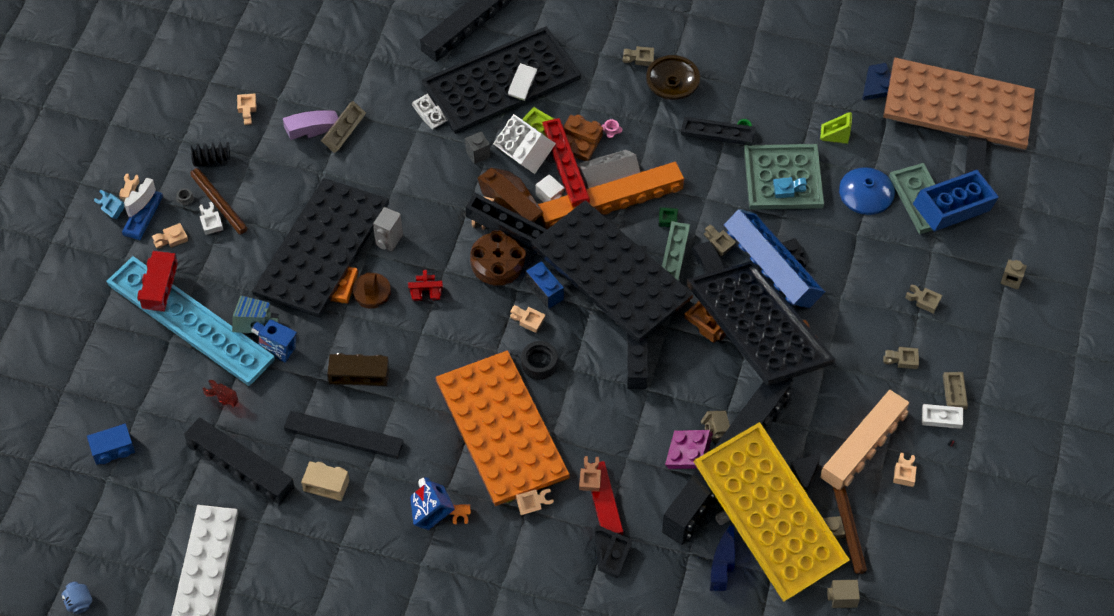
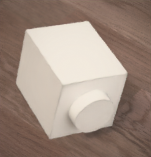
(549, 189)

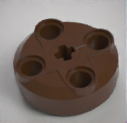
(497, 258)

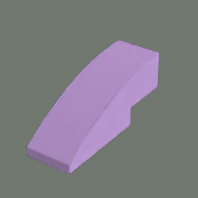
(309, 123)

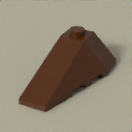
(509, 193)

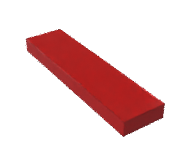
(605, 503)

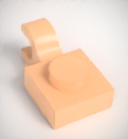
(246, 104)
(130, 185)
(173, 236)
(529, 319)

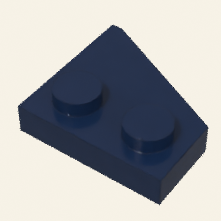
(877, 82)

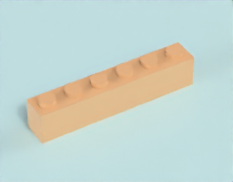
(864, 440)

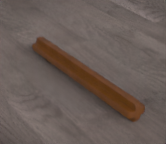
(218, 201)
(850, 530)

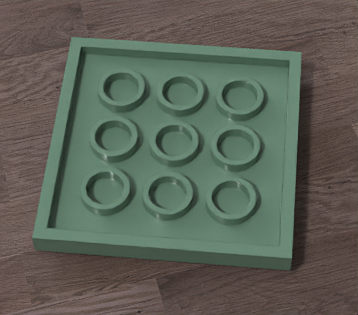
(782, 161)

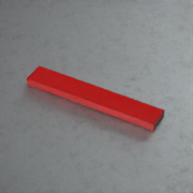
(566, 162)

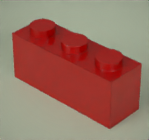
(158, 281)

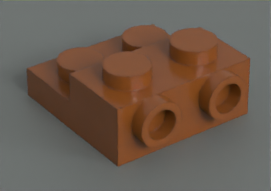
(583, 136)
(703, 320)

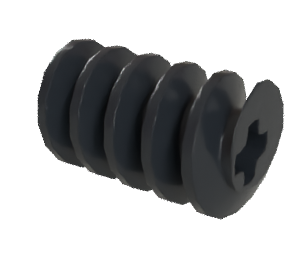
(210, 154)

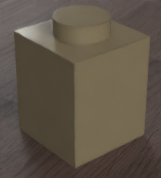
(844, 594)

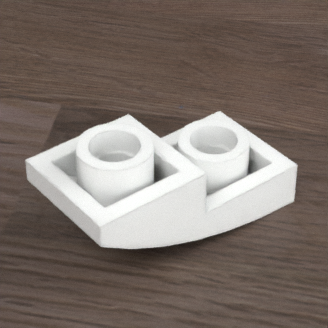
(522, 81)
(429, 112)
(139, 199)

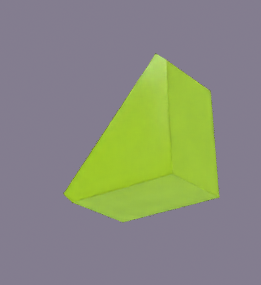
(837, 129)

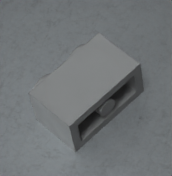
(388, 229)

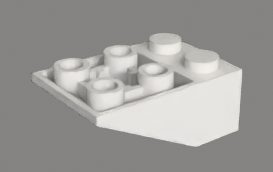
(524, 143)

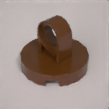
(371, 290)

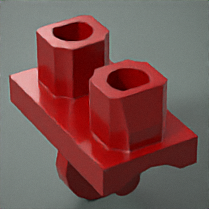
(428, 284)

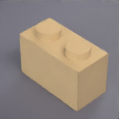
(325, 480)

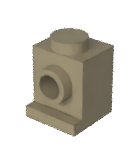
(1015, 269)
(717, 423)

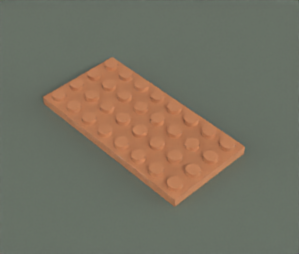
(959, 103)

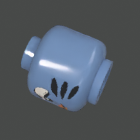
(76, 598)

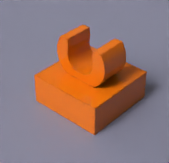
(461, 510)

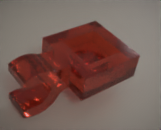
(224, 394)

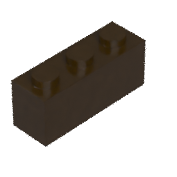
(358, 369)

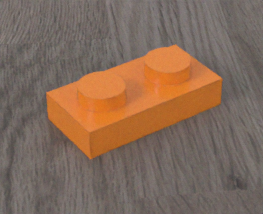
(346, 286)

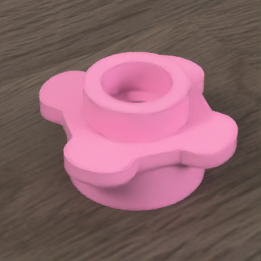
(611, 124)

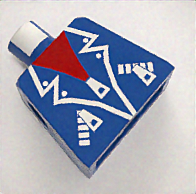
(276, 339)
(430, 504)

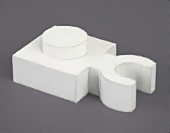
(210, 220)

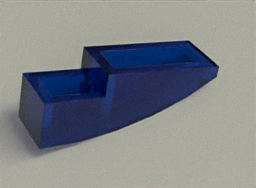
(723, 561)

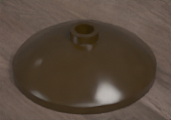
(675, 71)

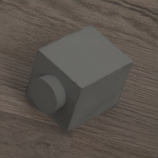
(477, 147)

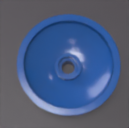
(865, 197)

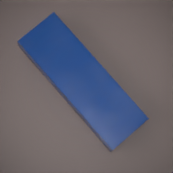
(138, 223)

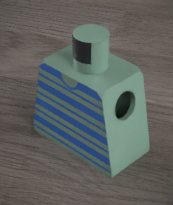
(249, 312)

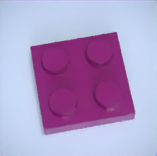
(687, 447)

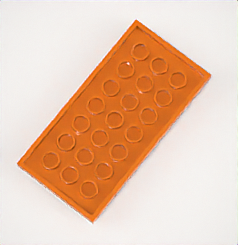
(502, 428)

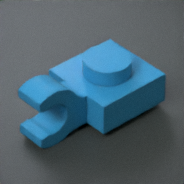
(786, 188)

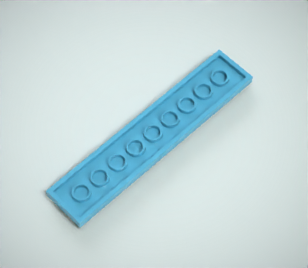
(197, 326)

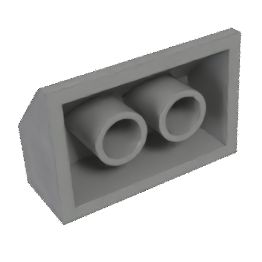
(608, 168)

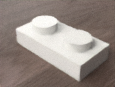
(942, 416)

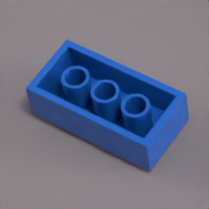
(955, 200)

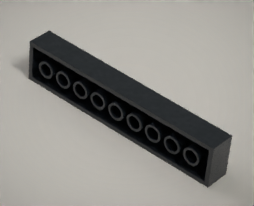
(697, 497)

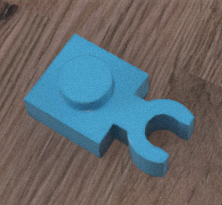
(111, 204)

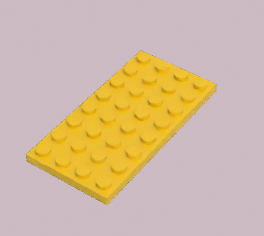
(771, 511)

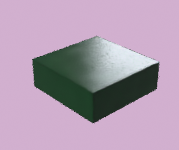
(666, 216)

